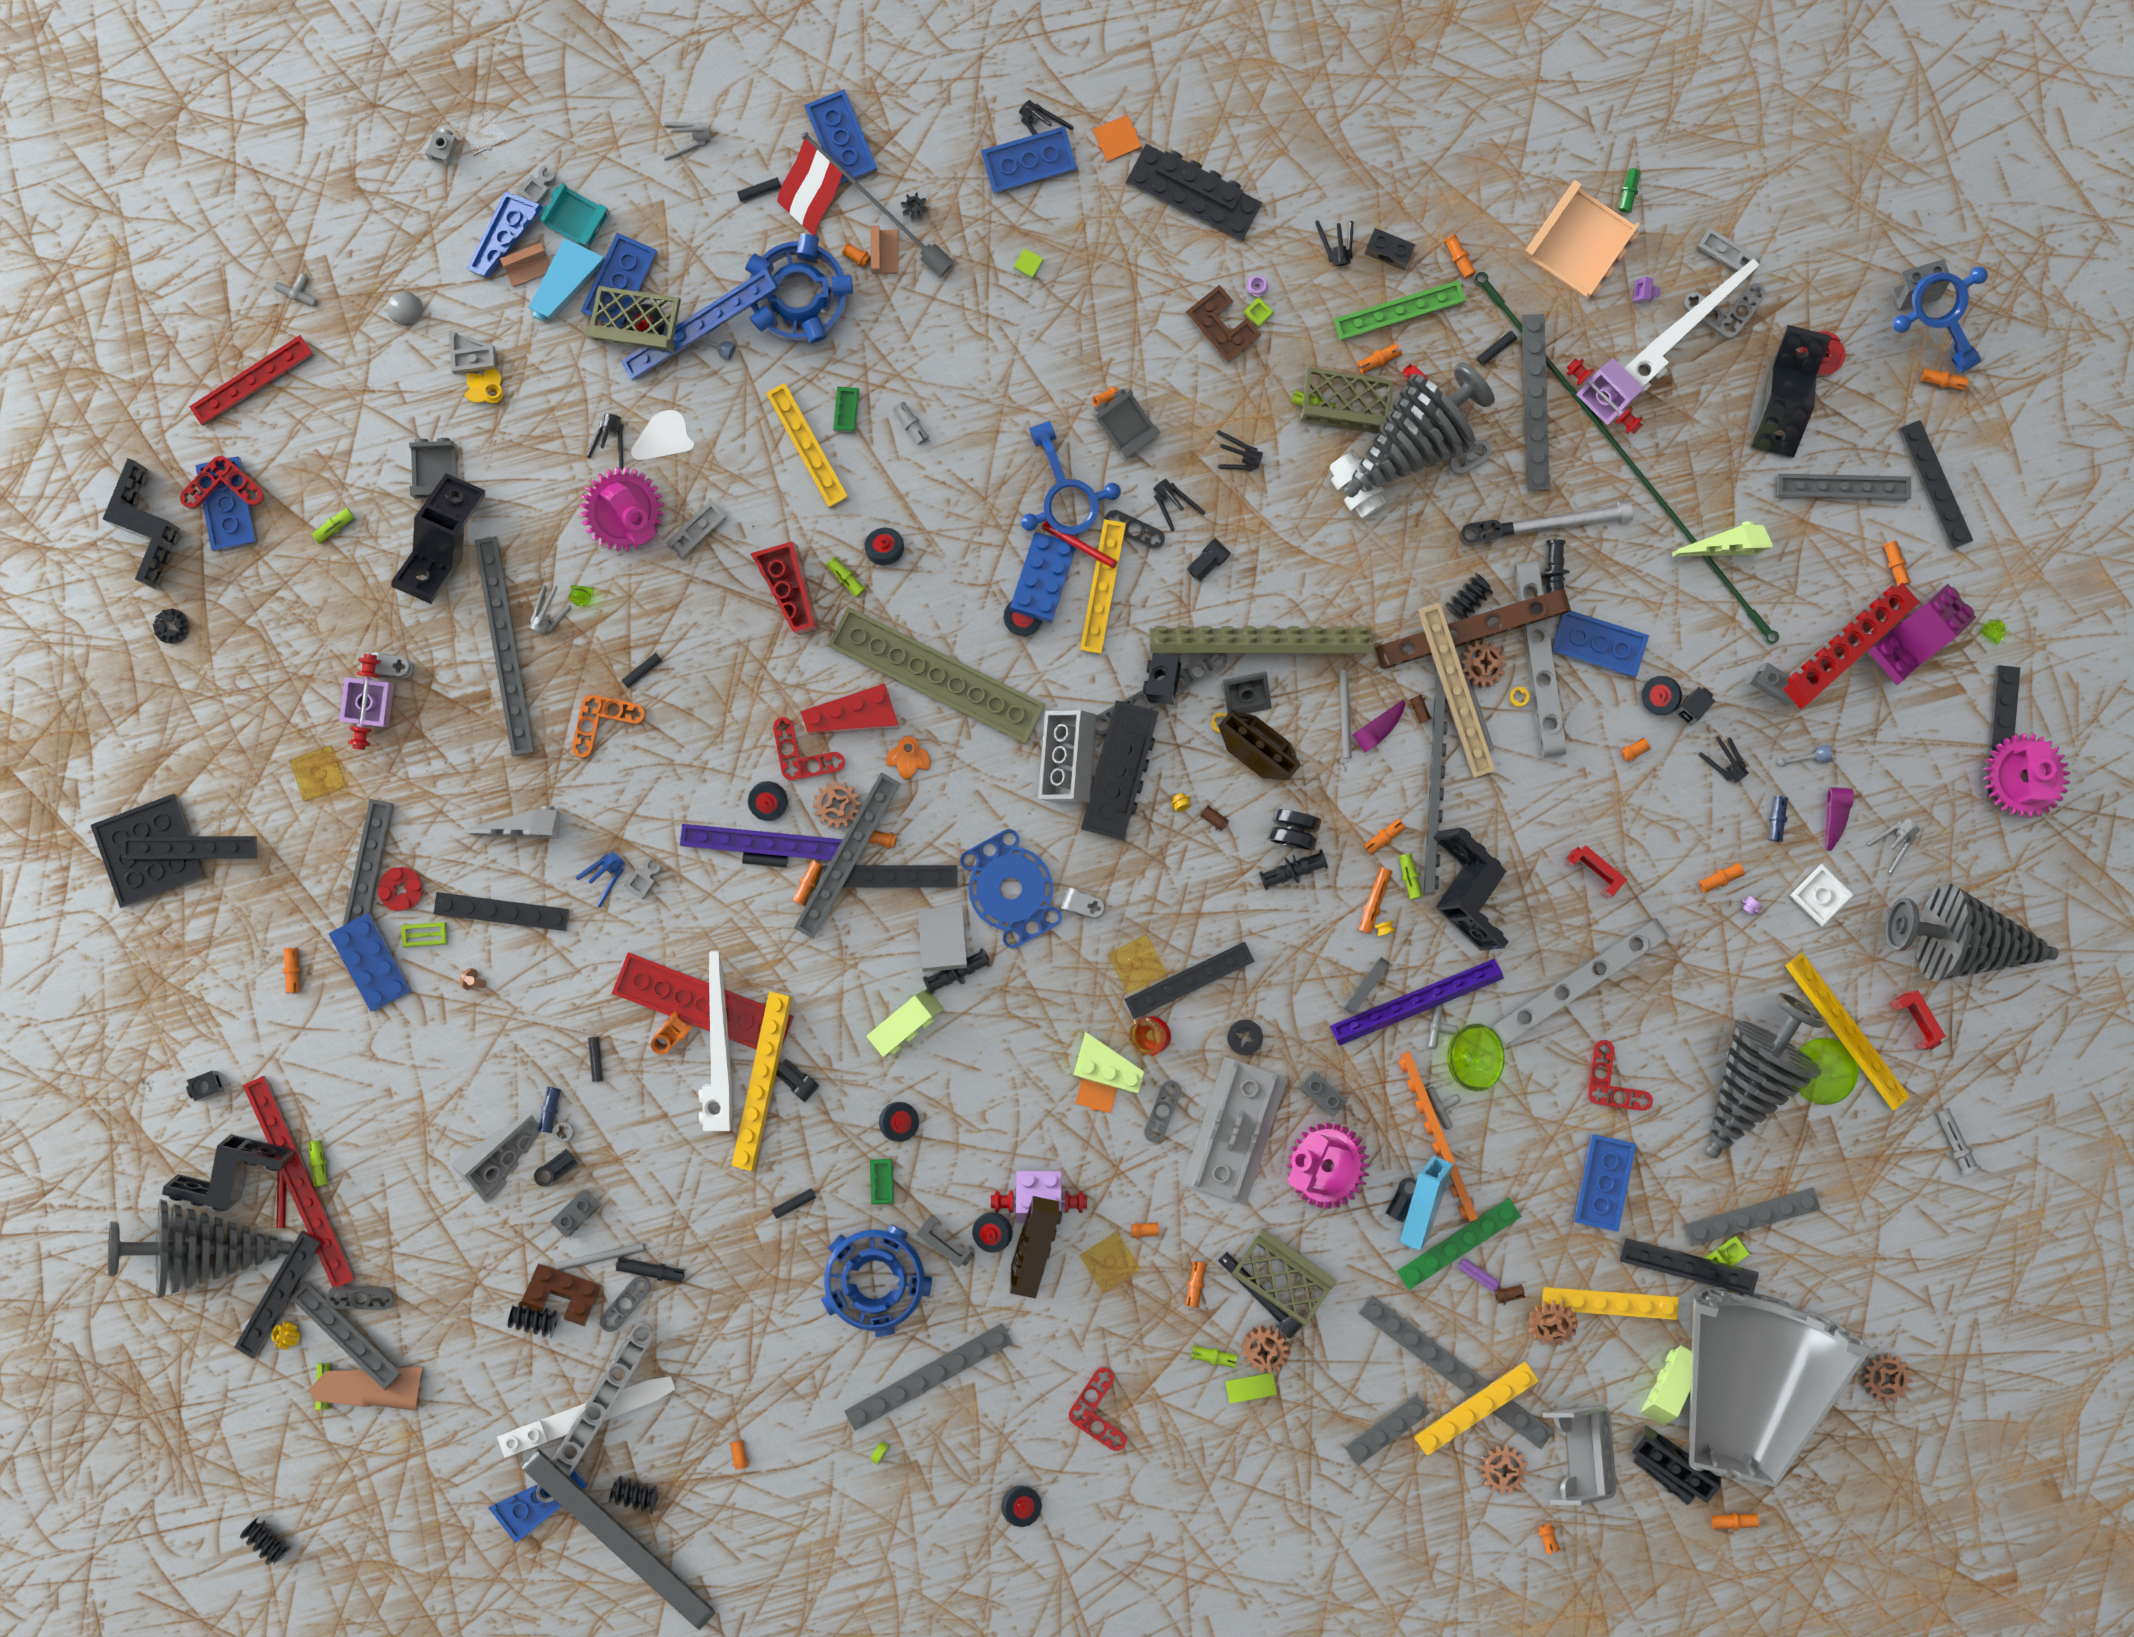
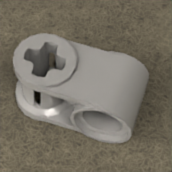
(390, 664)
(1079, 902)

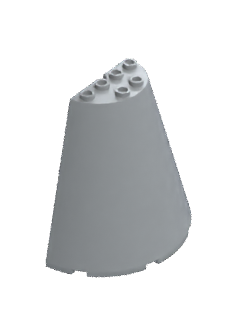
(1761, 1382)

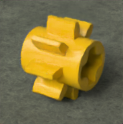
(285, 1335)

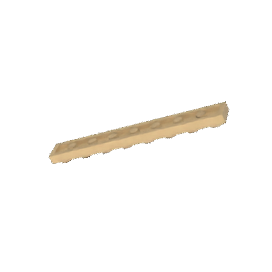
(1456, 690)

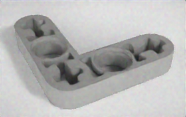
(1724, 318)

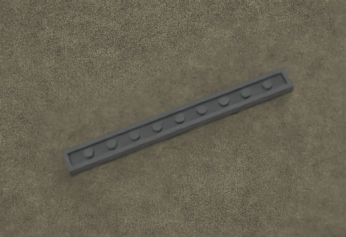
(504, 646)
(1436, 793)
(1451, 1368)

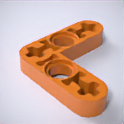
(601, 712)

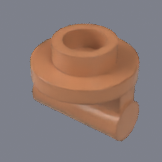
(469, 979)

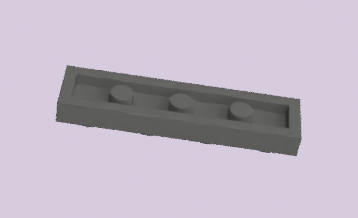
(1387, 1429)

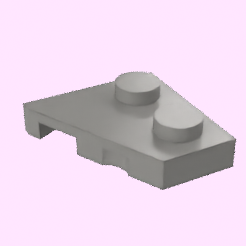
(470, 355)

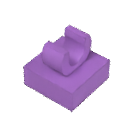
(1644, 290)

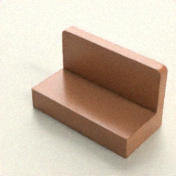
(884, 251)
(526, 264)

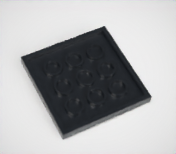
(143, 879)

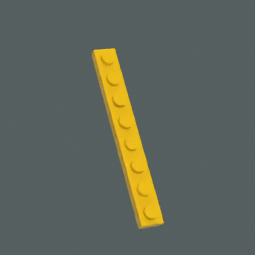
(1847, 1031)
(762, 1081)

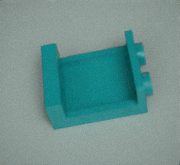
(574, 216)

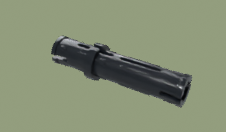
(660, 1271)
(1671, 1486)

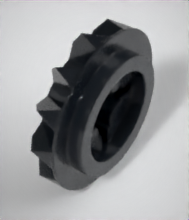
(180, 623)
(1254, 1032)

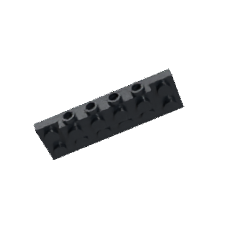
(1194, 191)
(1120, 770)

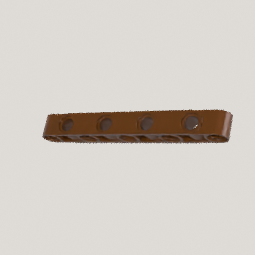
(1477, 627)

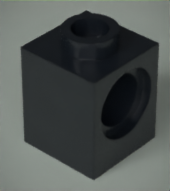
(214, 1086)

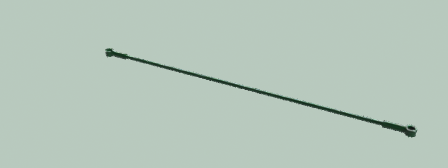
(1755, 617)

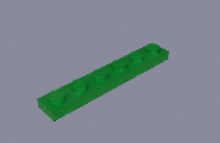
(1458, 1243)

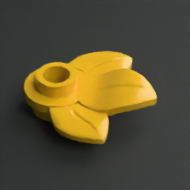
(482, 385)

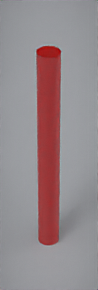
(1081, 546)
(281, 1201)

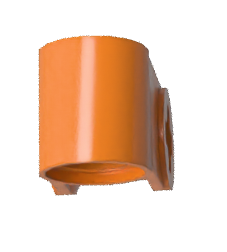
(672, 1031)

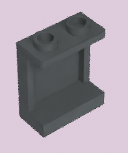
(1912, 276)
(1125, 423)
(430, 464)
(1772, 681)
(939, 1245)

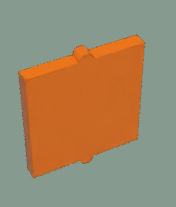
(1117, 138)
(1096, 1096)

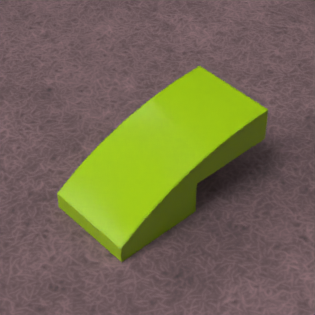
(1730, 1251)
(1250, 1387)

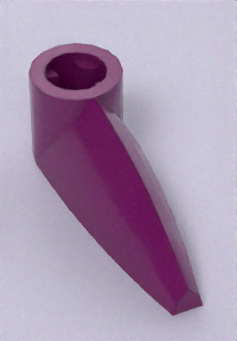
(1379, 728)
(1837, 814)

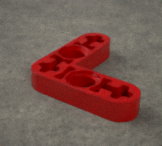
(224, 476)
(801, 763)
(1604, 1084)
(1091, 1417)

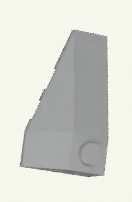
(530, 824)
(491, 1160)

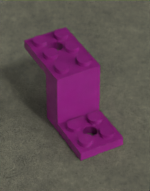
(1922, 634)

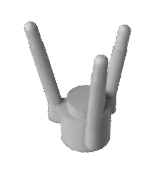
(699, 132)
(539, 621)
(1906, 832)

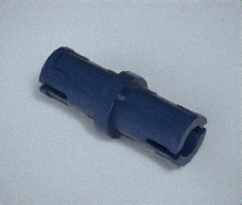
(1778, 818)
(549, 1109)

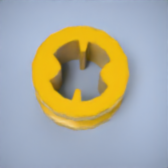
(1522, 690)
(1213, 723)
(1385, 928)

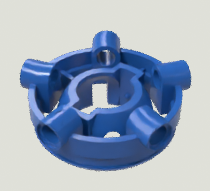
(807, 316)
(835, 1301)

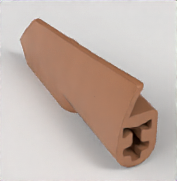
(360, 1389)

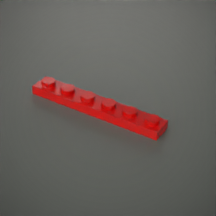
(251, 380)

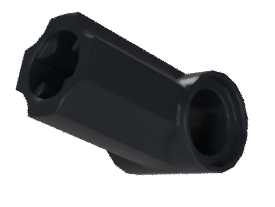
(1213, 555)
(800, 1083)
(557, 1167)
(1401, 1202)

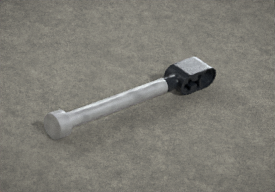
(1622, 511)

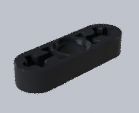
(1152, 530)

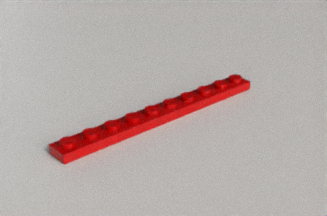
(299, 1183)

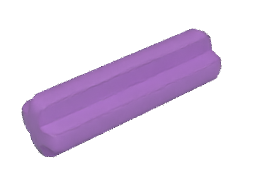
(1478, 1274)

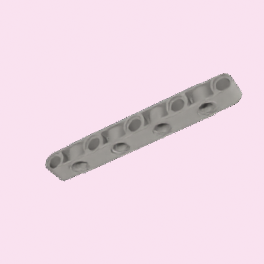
(1541, 663)
(1580, 981)
(603, 1398)

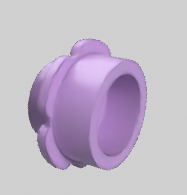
(1261, 281)
(1752, 906)

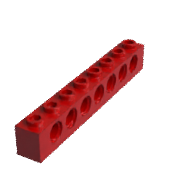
(1851, 645)

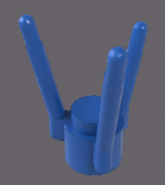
(611, 863)

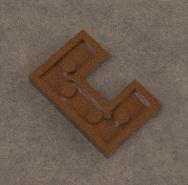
(1225, 342)
(552, 1281)

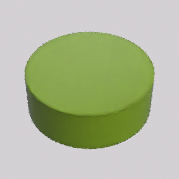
(880, 1453)

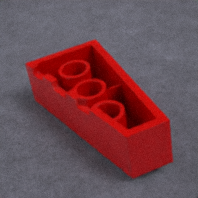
(787, 581)
(853, 713)

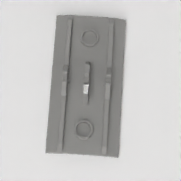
(1234, 1130)

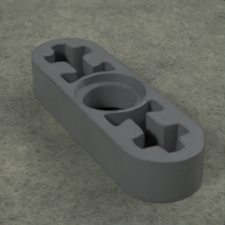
(1366, 986)
(1163, 1093)
(367, 1290)
(619, 1321)

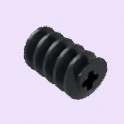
(1469, 597)
(528, 1318)
(634, 1494)
(264, 1542)

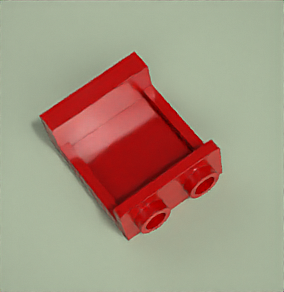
(1600, 867)
(1922, 1016)

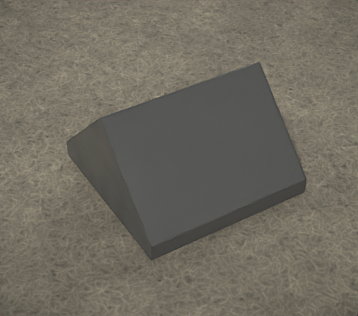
(1247, 693)

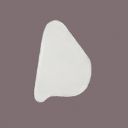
(662, 437)

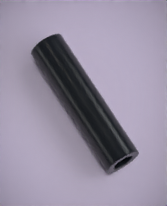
(758, 189)
(1496, 348)
(641, 670)
(765, 860)
(595, 1059)
(793, 1203)

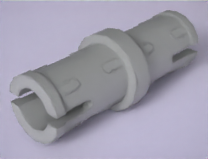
(911, 423)

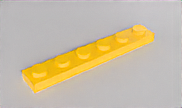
(806, 445)
(1102, 588)
(1614, 1302)
(1476, 1408)

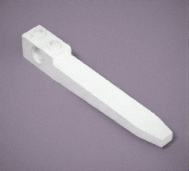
(1654, 353)
(721, 1077)
(560, 1423)

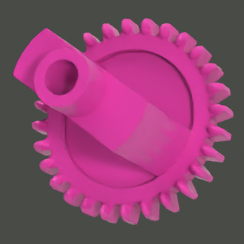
(633, 502)
(2043, 773)
(1313, 1160)

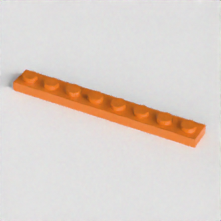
(1433, 1127)

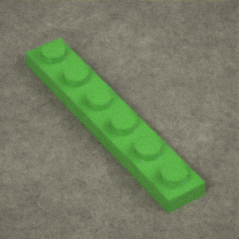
(1399, 310)

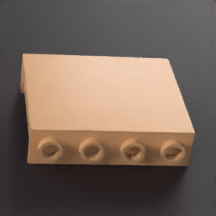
(1581, 241)

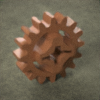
(1491, 663)
(827, 809)
(1552, 1322)
(1265, 1349)
(1880, 1384)
(1503, 1479)

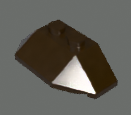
(1258, 746)

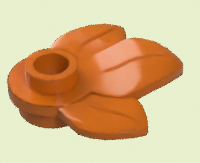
(908, 761)

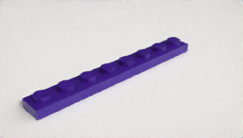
(759, 842)
(1416, 1002)

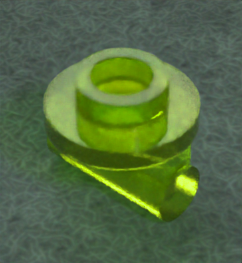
(580, 595)
(1994, 630)

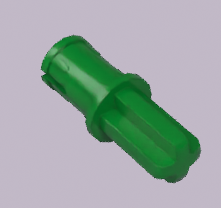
(1629, 190)

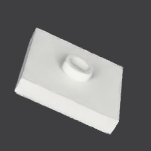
(1821, 895)

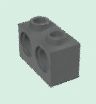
(1322, 1094)
(576, 1213)

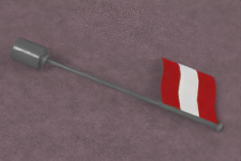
(813, 186)

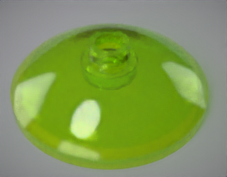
(1484, 1057)
(1843, 1076)

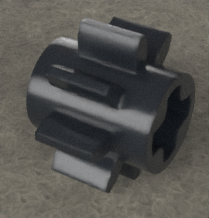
(910, 203)

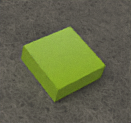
(1028, 263)
(1258, 312)

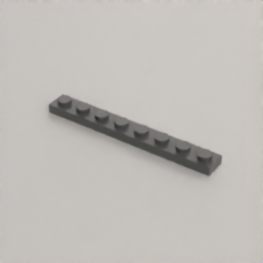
(1535, 402)
(847, 855)
(928, 1377)

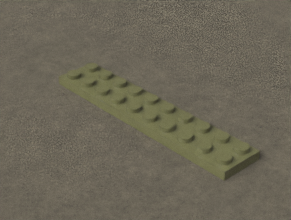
(1260, 640)
(936, 675)

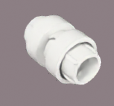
(1363, 502)

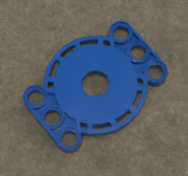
(1013, 911)

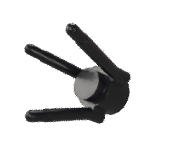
(1032, 112)
(1341, 254)
(609, 425)
(1250, 455)
(1166, 492)
(1737, 768)

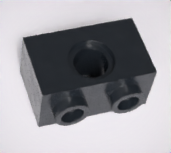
(1389, 249)
(1162, 691)
(1695, 705)

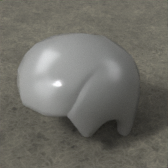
(404, 308)

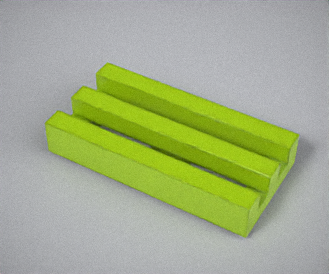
(443, 933)

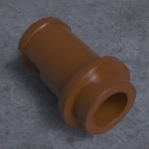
(1420, 709)
(1214, 818)
(1509, 1294)

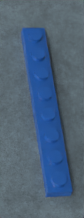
(704, 322)

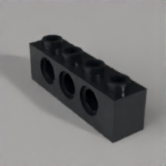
(1674, 1463)

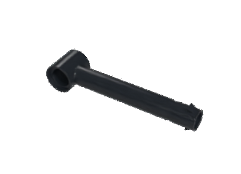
(1285, 1322)

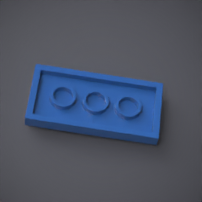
(841, 134)
(1028, 159)
(624, 269)
(225, 513)
(1042, 577)
(1600, 643)
(369, 962)
(1604, 1182)

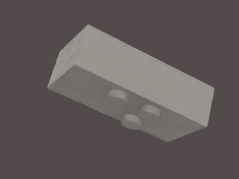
(1067, 756)

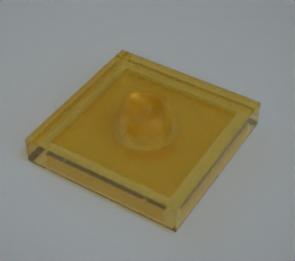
(317, 773)
(1137, 963)
(1110, 1262)

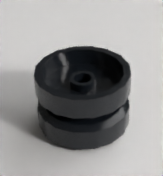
(1293, 833)

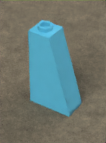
(565, 278)
(1425, 1202)

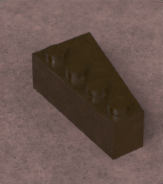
(1034, 1246)

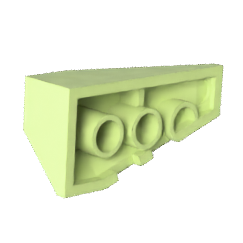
(1742, 540)

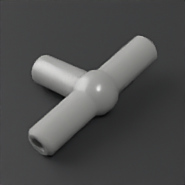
(295, 292)
(1436, 1027)
(1440, 1107)

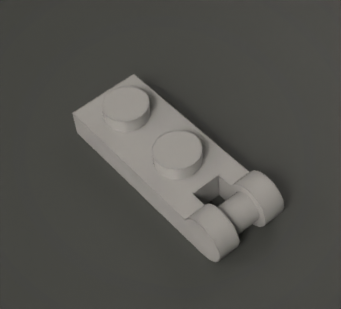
(1725, 250)
(696, 529)

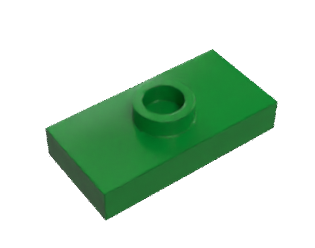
(846, 409)
(881, 1181)

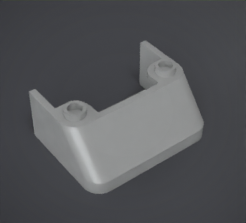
(1589, 1455)

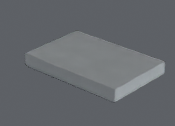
(942, 938)

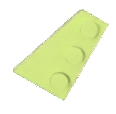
(905, 1023)
(1106, 1067)
(1671, 1388)

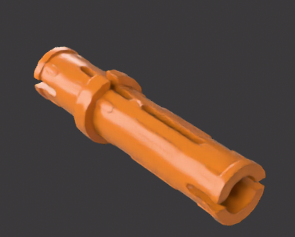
(1376, 896)

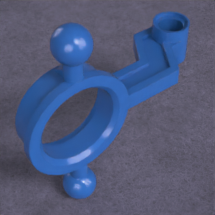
(1966, 354)
(1043, 435)

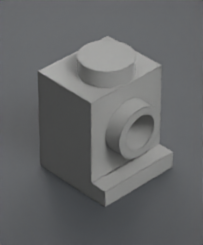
(442, 153)

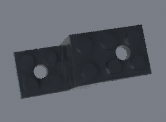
(1790, 391)
(140, 523)
(438, 538)
(1471, 889)
(228, 1172)

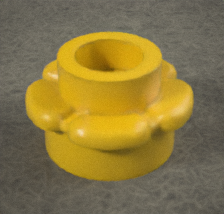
(1181, 802)

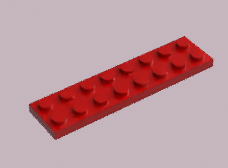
(674, 991)

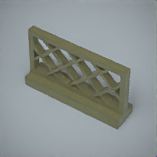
(626, 336)
(1341, 417)
(1298, 1265)

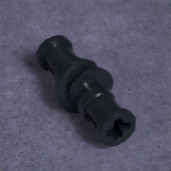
(1555, 563)
(1293, 870)
(947, 977)

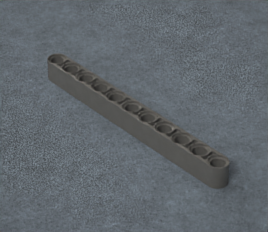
(617, 1538)

